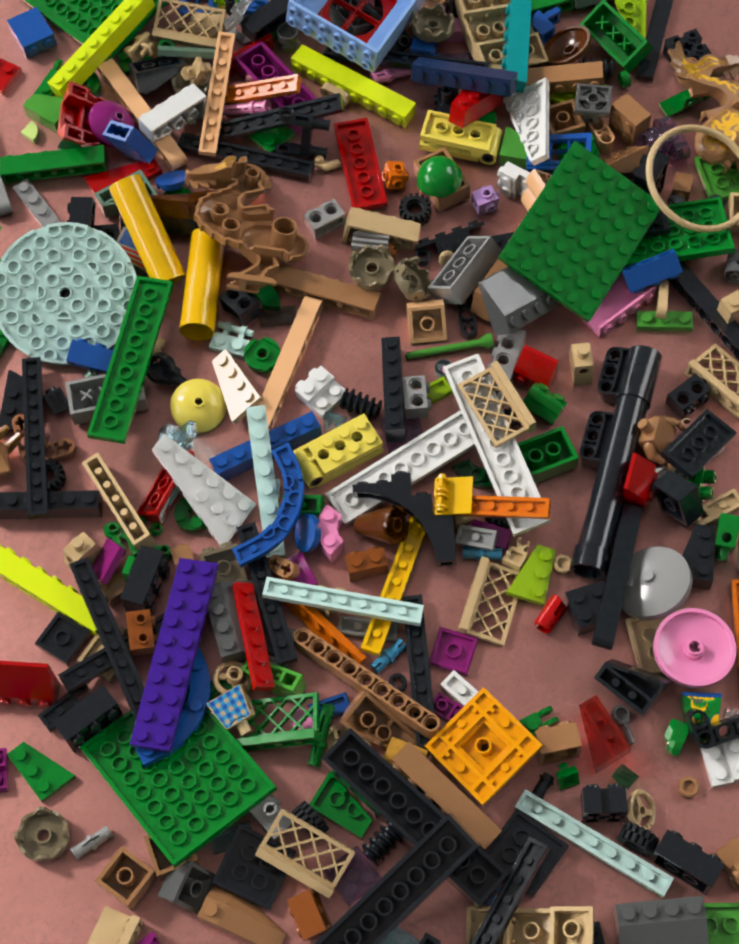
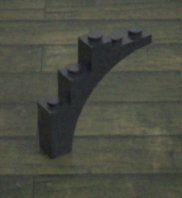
(420, 506)

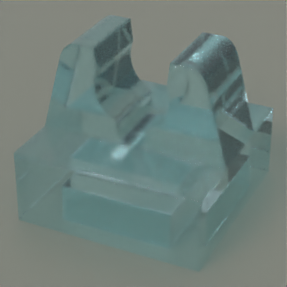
(331, 417)

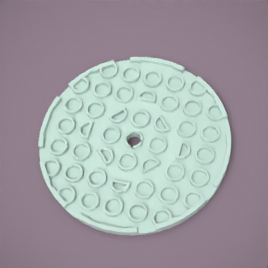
(55, 260)

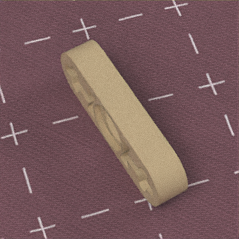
(662, 300)

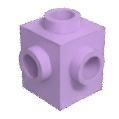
(485, 200)

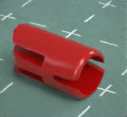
(550, 614)

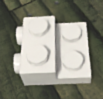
(512, 180)
(319, 391)
(722, 763)

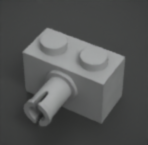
(266, 813)

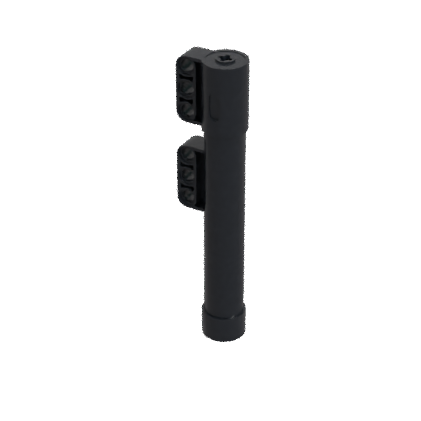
(616, 441)

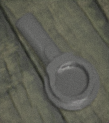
(621, 716)

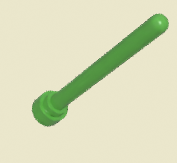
(485, 341)

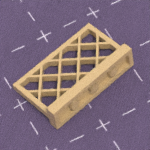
(184, 38)
(719, 388)
(513, 400)
(473, 601)
(297, 870)

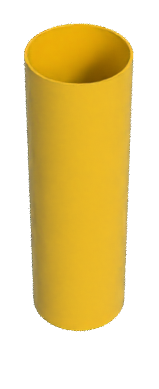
(146, 229)
(201, 287)

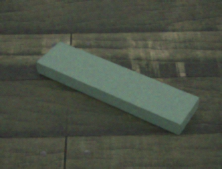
(186, 52)

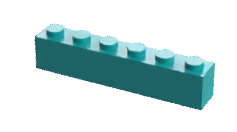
(517, 40)

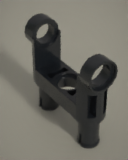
(308, 123)

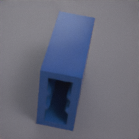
(31, 32)
(130, 141)

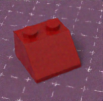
(535, 368)
(640, 481)

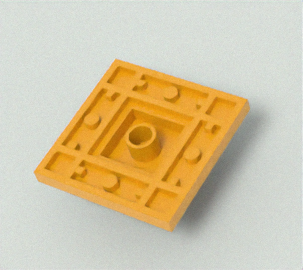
(477, 726)

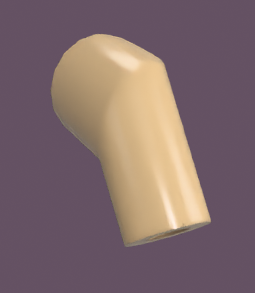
(326, 166)

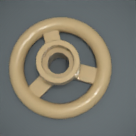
(233, 670)
(638, 810)

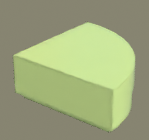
(30, 132)

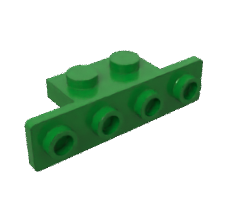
(679, 103)

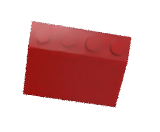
(28, 684)

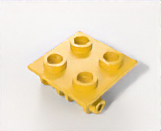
(453, 495)

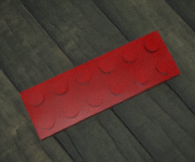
(360, 164)

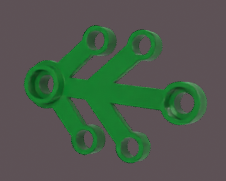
(120, 533)

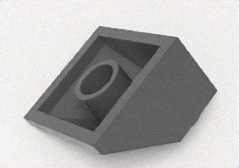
(187, 886)

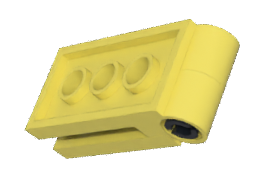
(471, 143)
(323, 460)

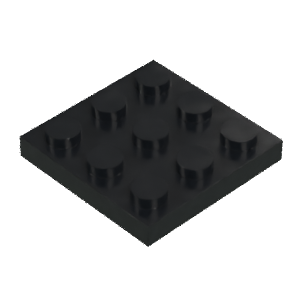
(512, 839)
(247, 874)

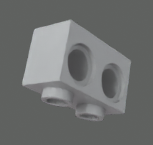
(329, 218)
(414, 397)

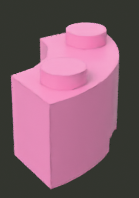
(330, 541)

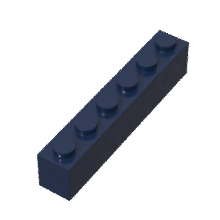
(464, 76)

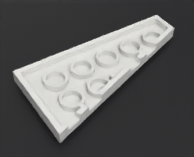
(531, 119)
(209, 495)

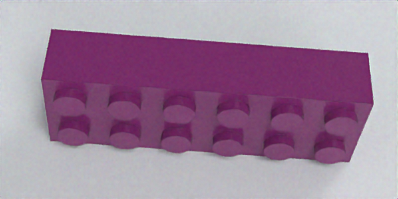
(262, 64)

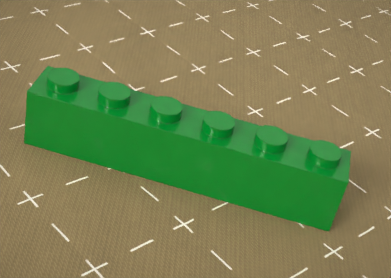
(53, 164)

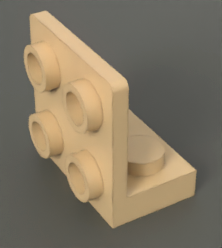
(116, 928)

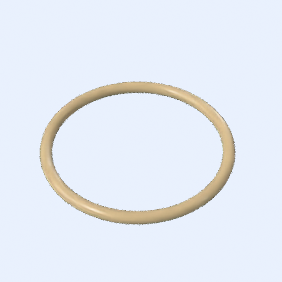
(653, 190)

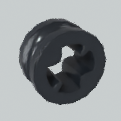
(423, 252)
(403, 681)

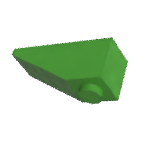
(285, 680)

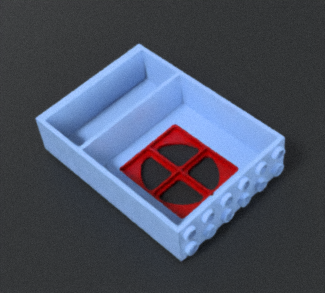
(366, 49)

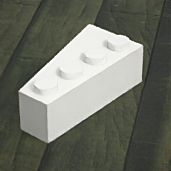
(174, 113)

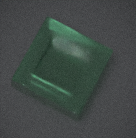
(625, 776)

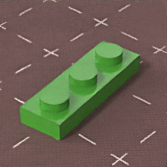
(674, 321)

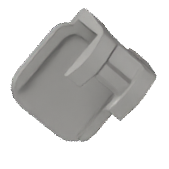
(235, 19)

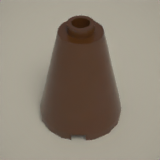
(384, 524)

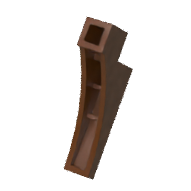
(178, 204)

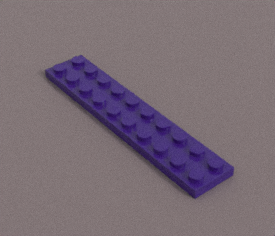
(174, 656)

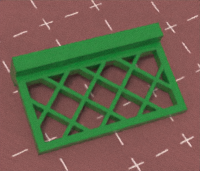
(283, 739)

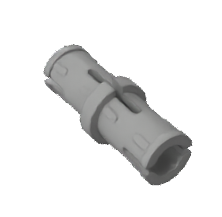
(91, 842)

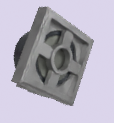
(593, 102)

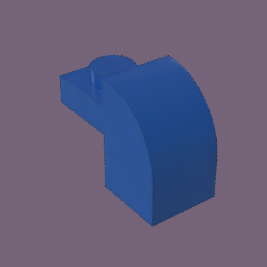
(545, 23)

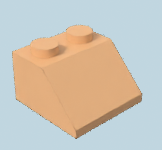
(426, 321)

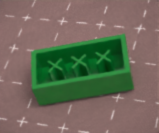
(616, 36)

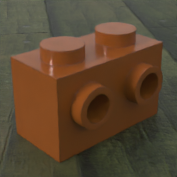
(366, 563)
(140, 632)
(309, 914)

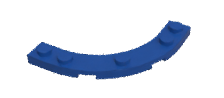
(287, 514)
(192, 714)

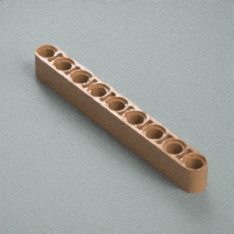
(363, 674)

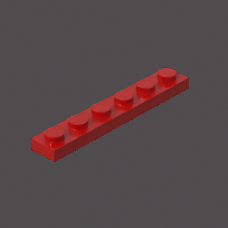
(253, 637)

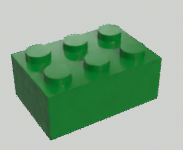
(549, 454)

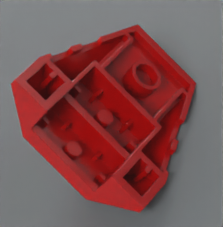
(74, 114)

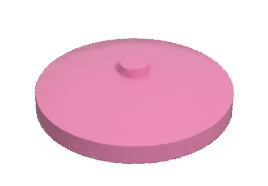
(694, 648)

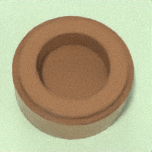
(688, 787)

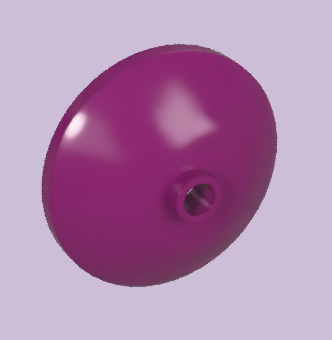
(105, 111)

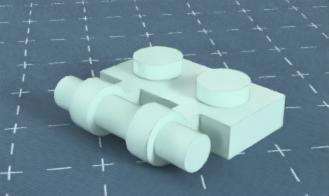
(233, 344)

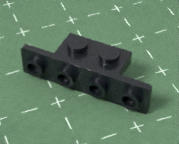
(452, 240)

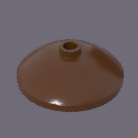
(568, 45)

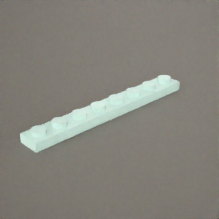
(263, 470)
(343, 601)
(594, 843)

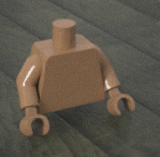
(657, 435)

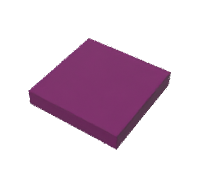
(107, 560)
(453, 651)

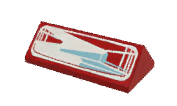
(160, 498)

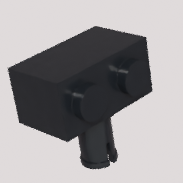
(445, 98)

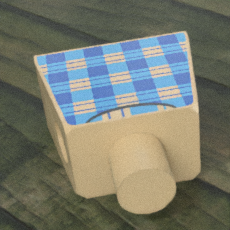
(234, 709)

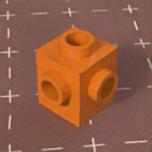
(395, 175)

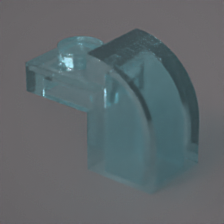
(181, 435)

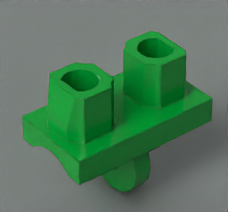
(701, 480)

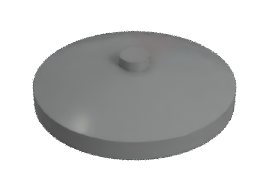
(656, 583)

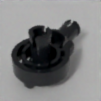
(164, 371)

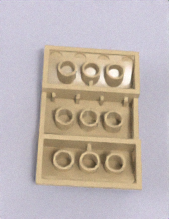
(484, 32)
(540, 925)

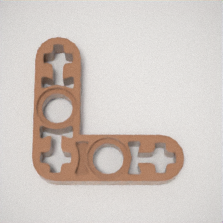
(60, 443)

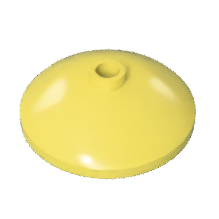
(208, 414)

